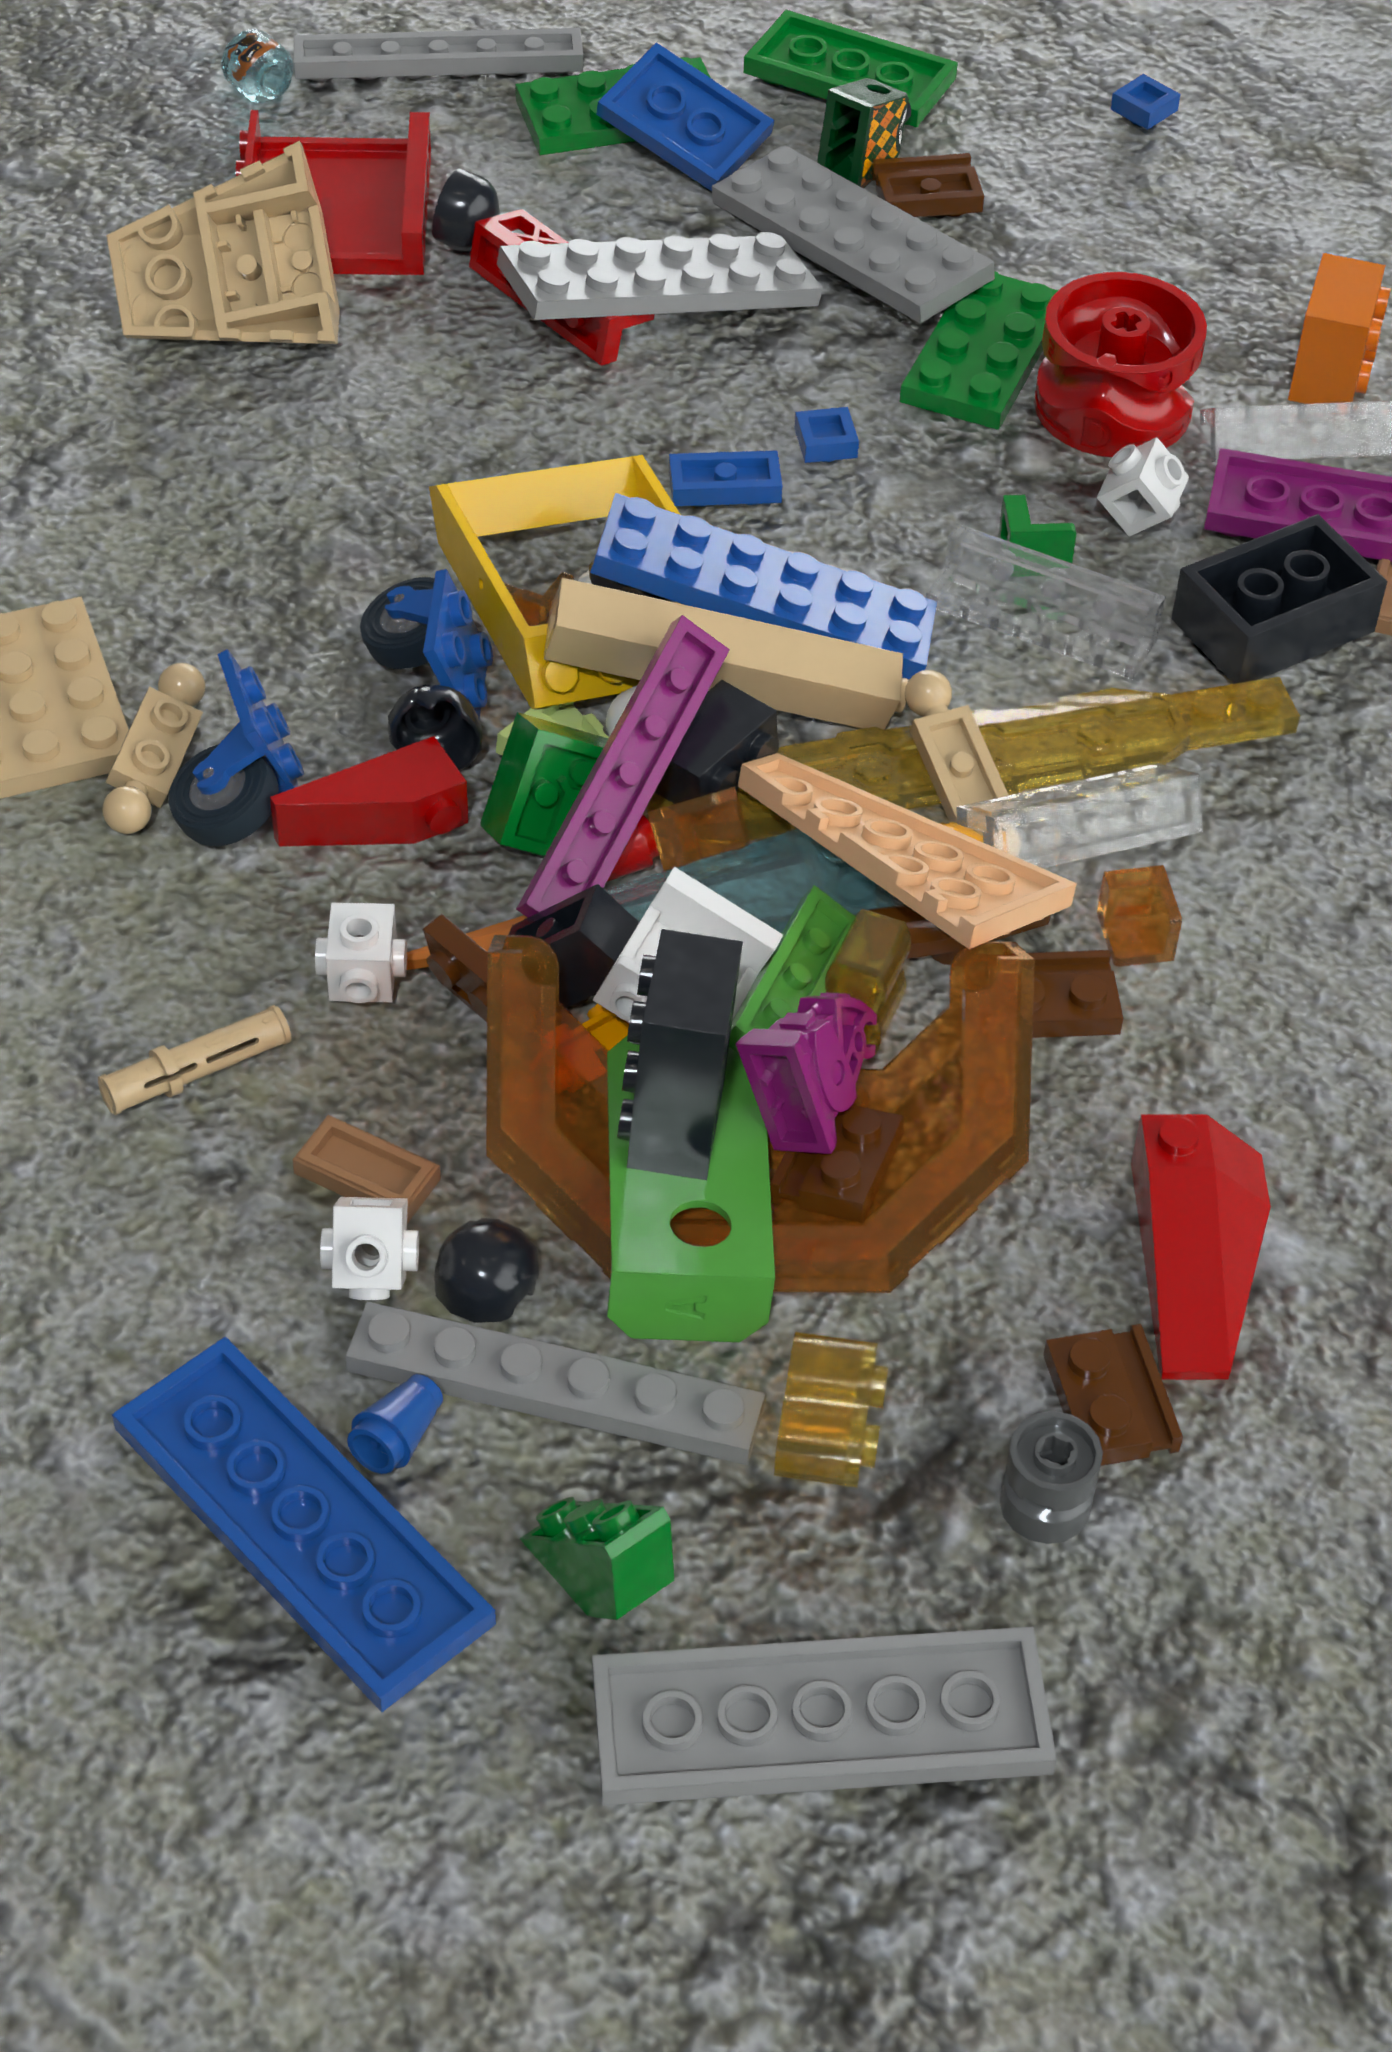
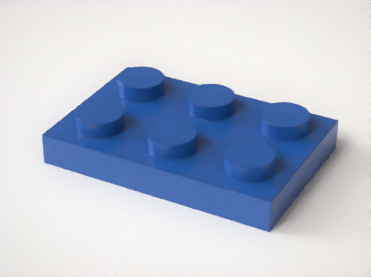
(685, 117)

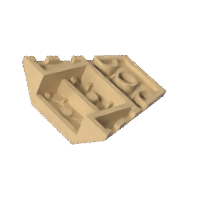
(232, 262)

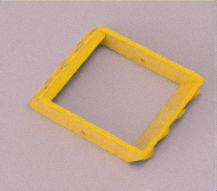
(525, 502)

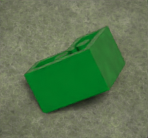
(538, 782)

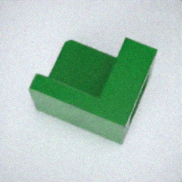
(1050, 539)

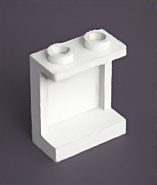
(689, 908)

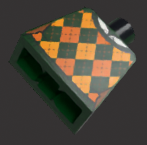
(860, 125)

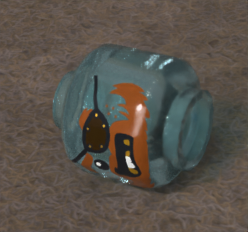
(257, 65)

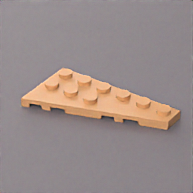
(934, 870)

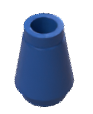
(394, 1425)

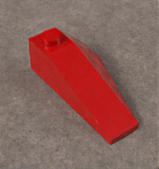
(1201, 1238)

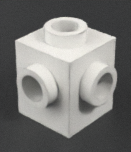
(1142, 486)
(361, 966)
(372, 1222)

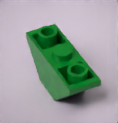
(604, 1552)

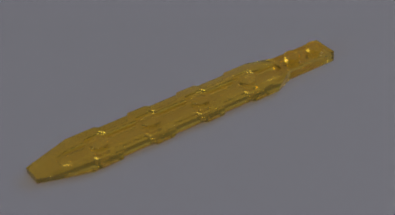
(1045, 742)

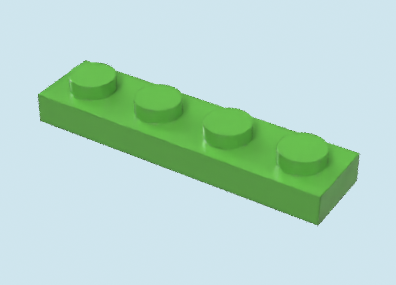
(796, 965)

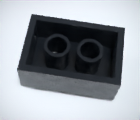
(1278, 600)
(680, 1053)

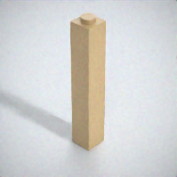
(770, 662)

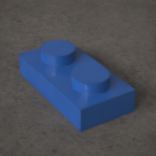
(725, 478)

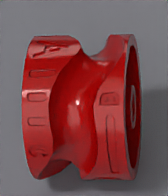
(1118, 362)

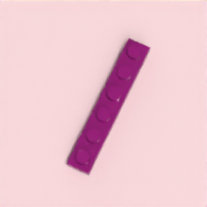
(628, 767)

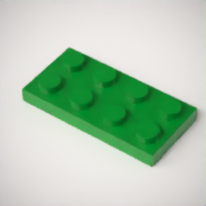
(823, 55)
(564, 110)
(981, 352)

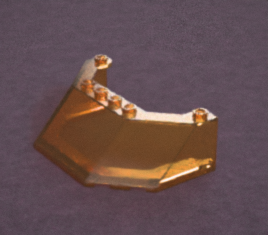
(955, 1084)

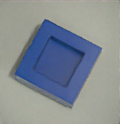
(1145, 101)
(826, 435)

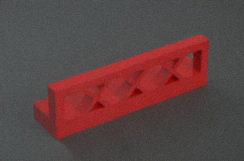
(592, 335)

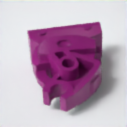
(808, 1069)

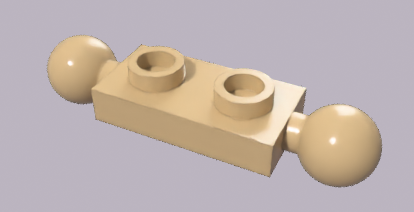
(951, 745)
(154, 748)

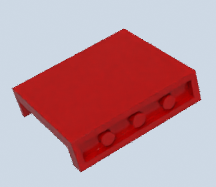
(368, 193)

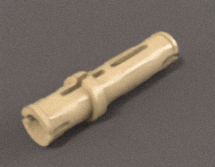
(171, 1069)

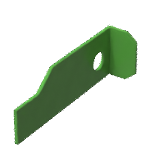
(677, 1288)

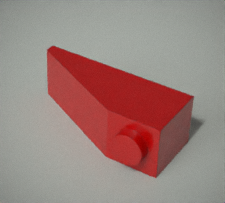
(376, 802)

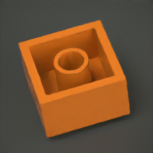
(1340, 331)

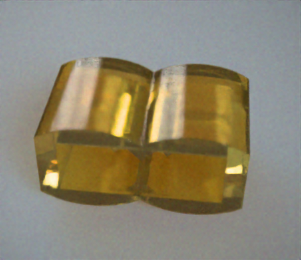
(871, 968)
(827, 1410)

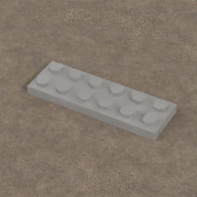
(854, 233)
(657, 276)
(821, 1715)

